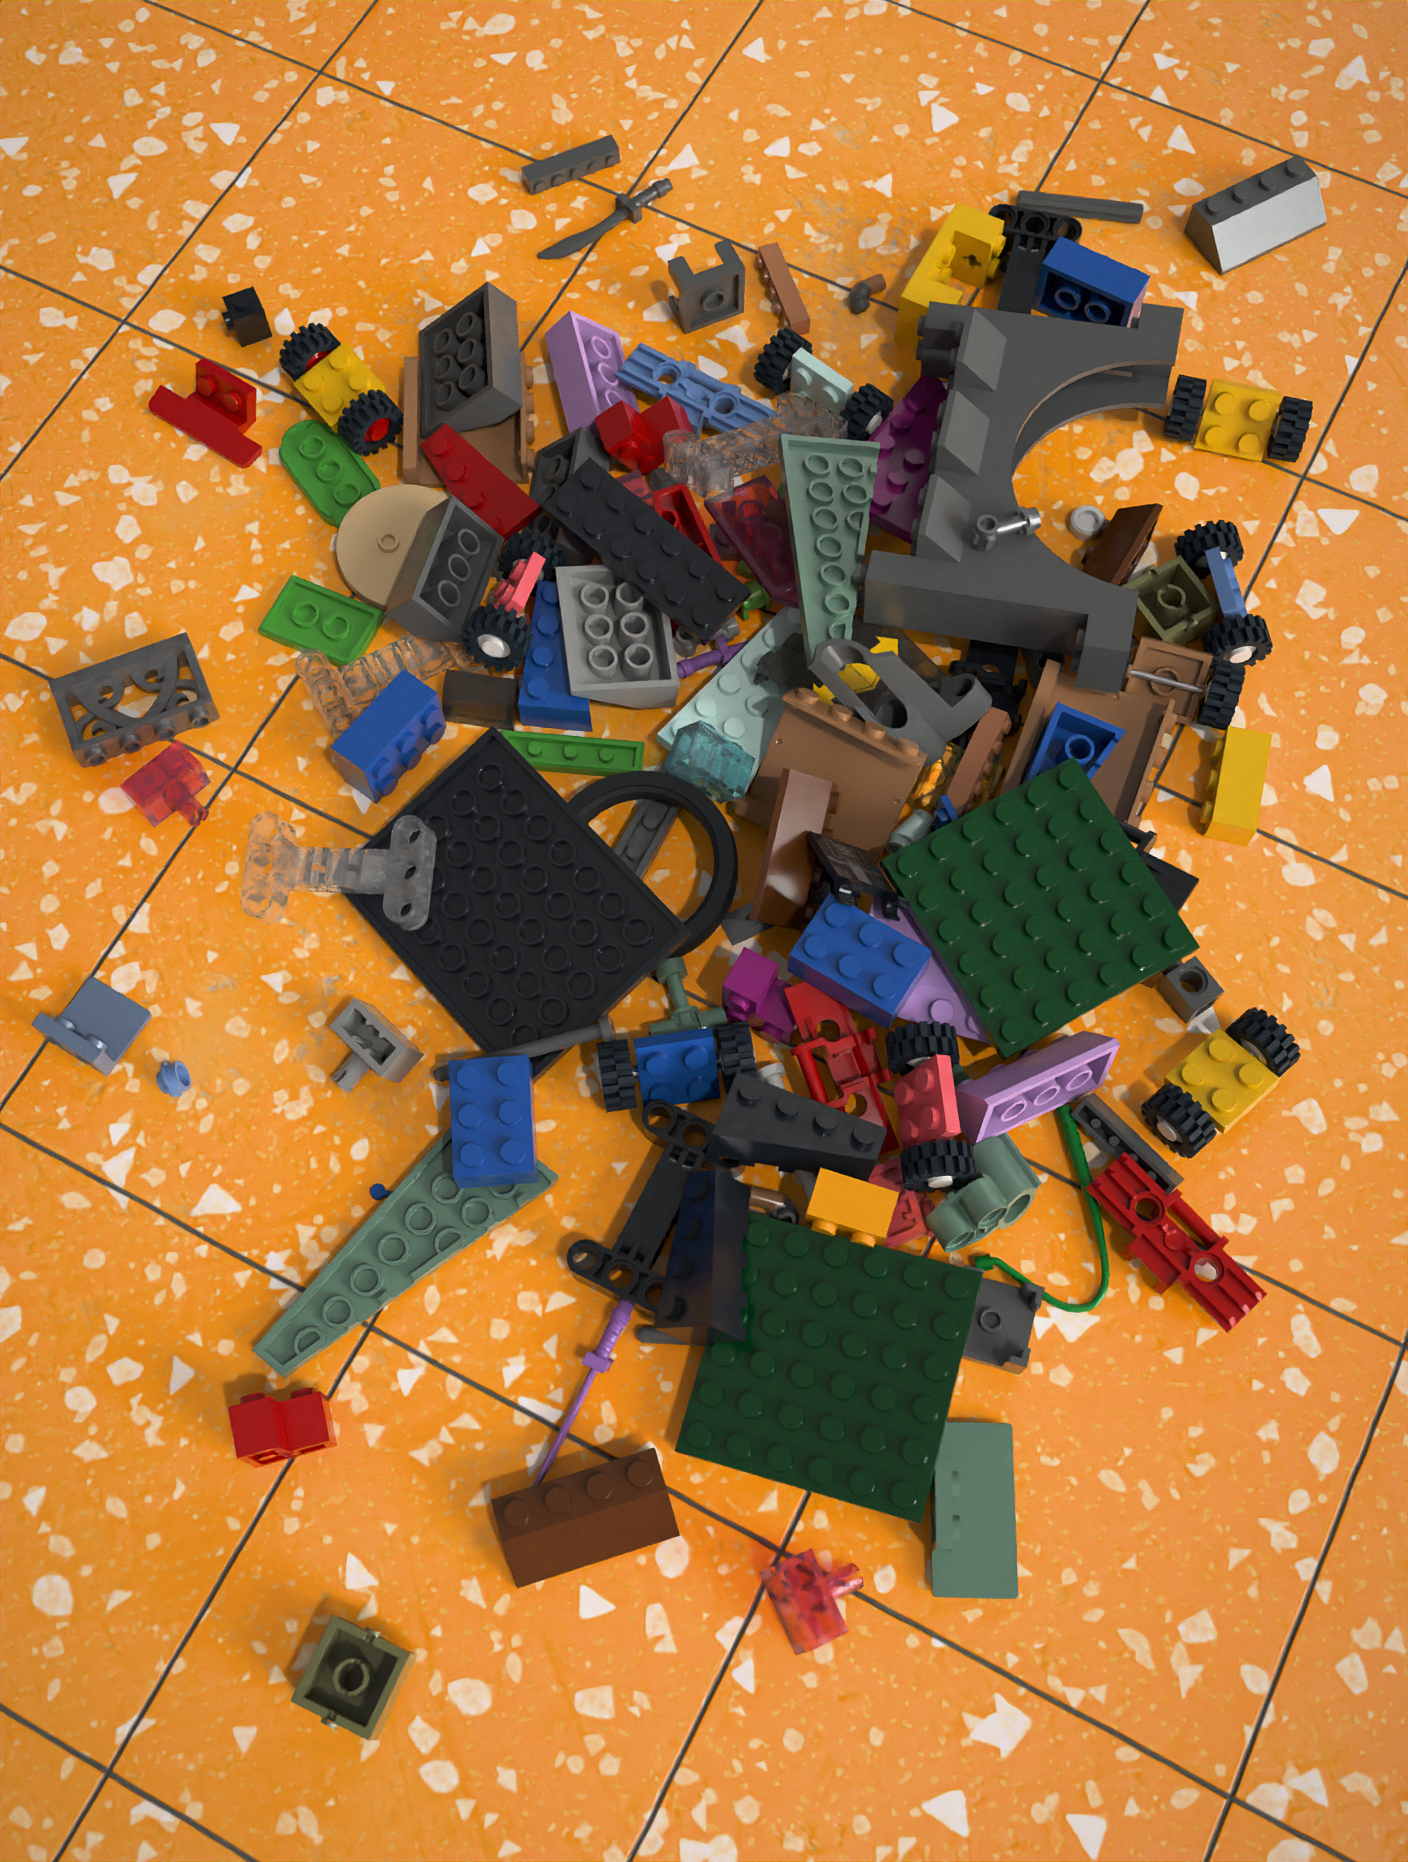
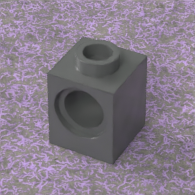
(1185, 1003)

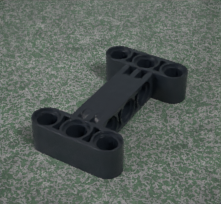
(1029, 250)
(654, 1211)

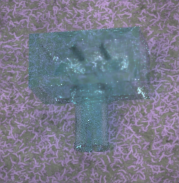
(710, 762)

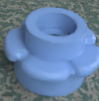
(173, 1078)

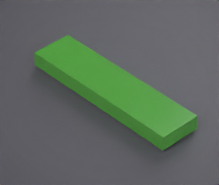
(577, 753)

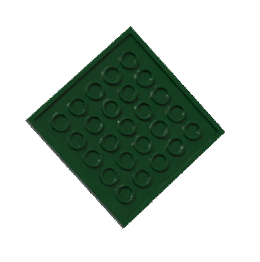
(1038, 907)
(838, 1369)

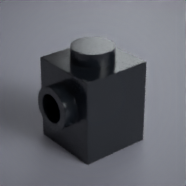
(246, 317)

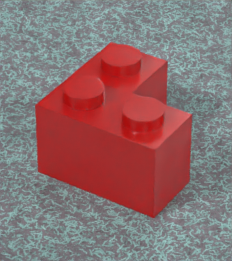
(637, 436)
(282, 1430)

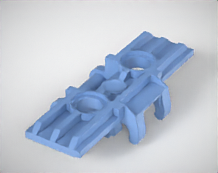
(702, 396)

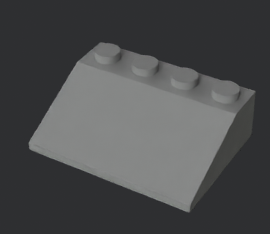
(615, 640)

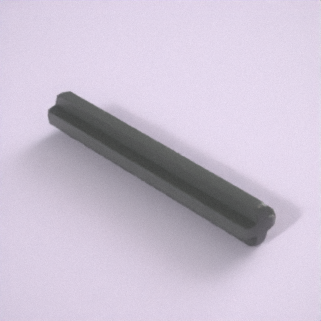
(1081, 206)

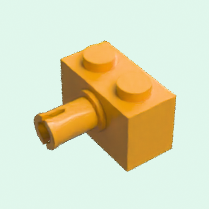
(850, 1208)

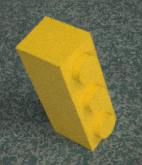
(1236, 785)

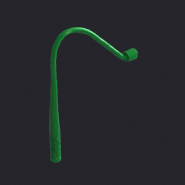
(1082, 1170)

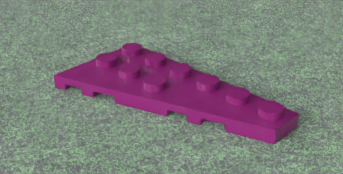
(905, 457)

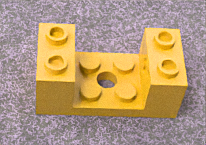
(961, 250)

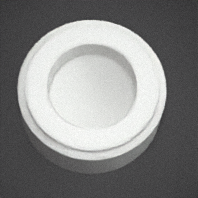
(1086, 522)

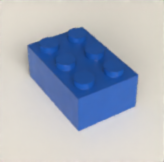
(1088, 286)
(389, 736)
(859, 961)
(493, 1121)

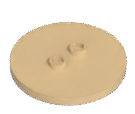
(379, 538)

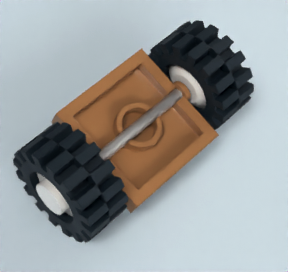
(1179, 673)

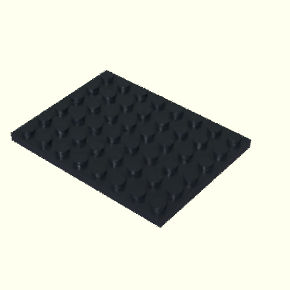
(527, 906)

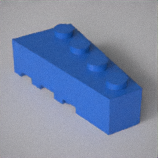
(545, 682)
(1069, 735)

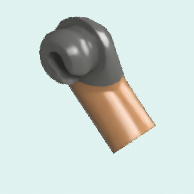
(865, 288)
(776, 1204)

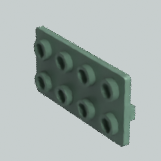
(974, 1513)

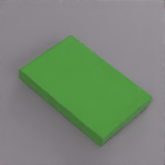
(323, 620)

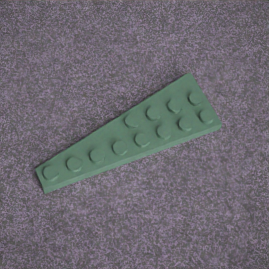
(828, 519)
(395, 1249)

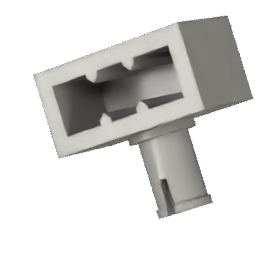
(374, 1045)

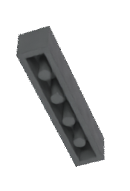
(571, 165)
(1120, 1138)

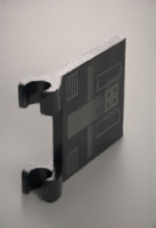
(857, 872)

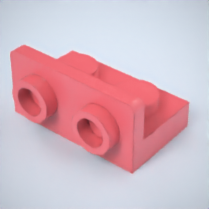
(911, 1207)

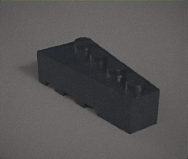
(792, 1132)
(706, 1262)

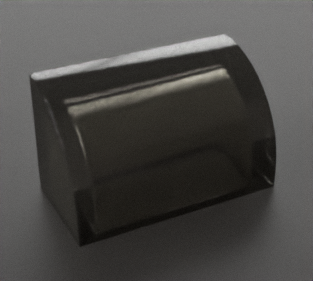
(480, 700)

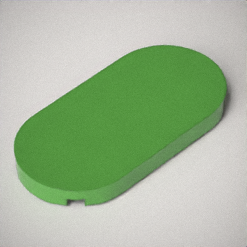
(326, 469)

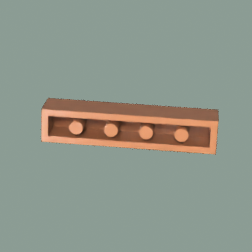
(782, 288)
(978, 760)

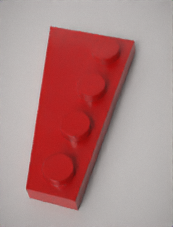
(479, 483)

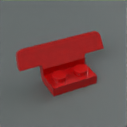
(214, 413)

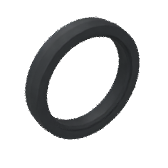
(674, 790)

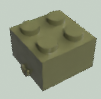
(1172, 603)
(354, 1678)

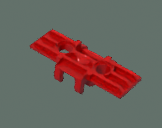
(849, 1058)
(1168, 1249)

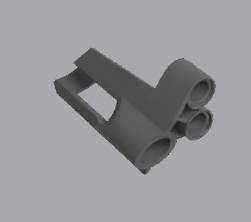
(915, 710)

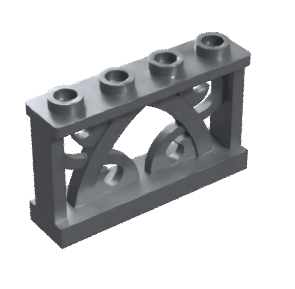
(128, 733)

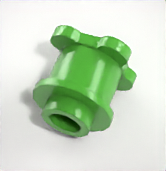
(758, 599)

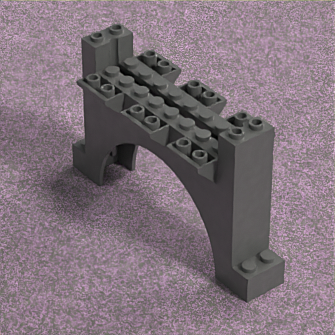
(1006, 391)

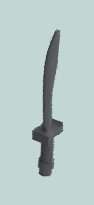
(625, 209)

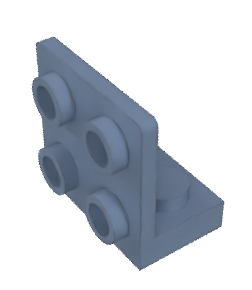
(95, 1026)

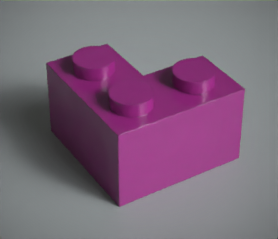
(757, 995)

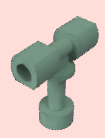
(684, 1016)

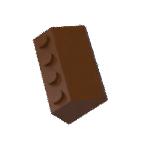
(1121, 543)
(789, 862)
(585, 1518)

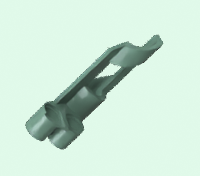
(994, 1200)

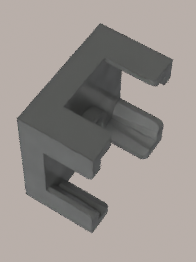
(710, 293)
(1003, 1324)

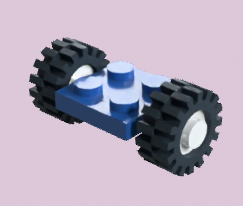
(675, 1066)

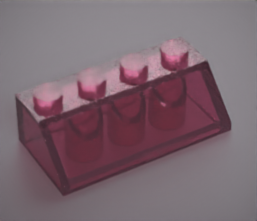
(759, 532)

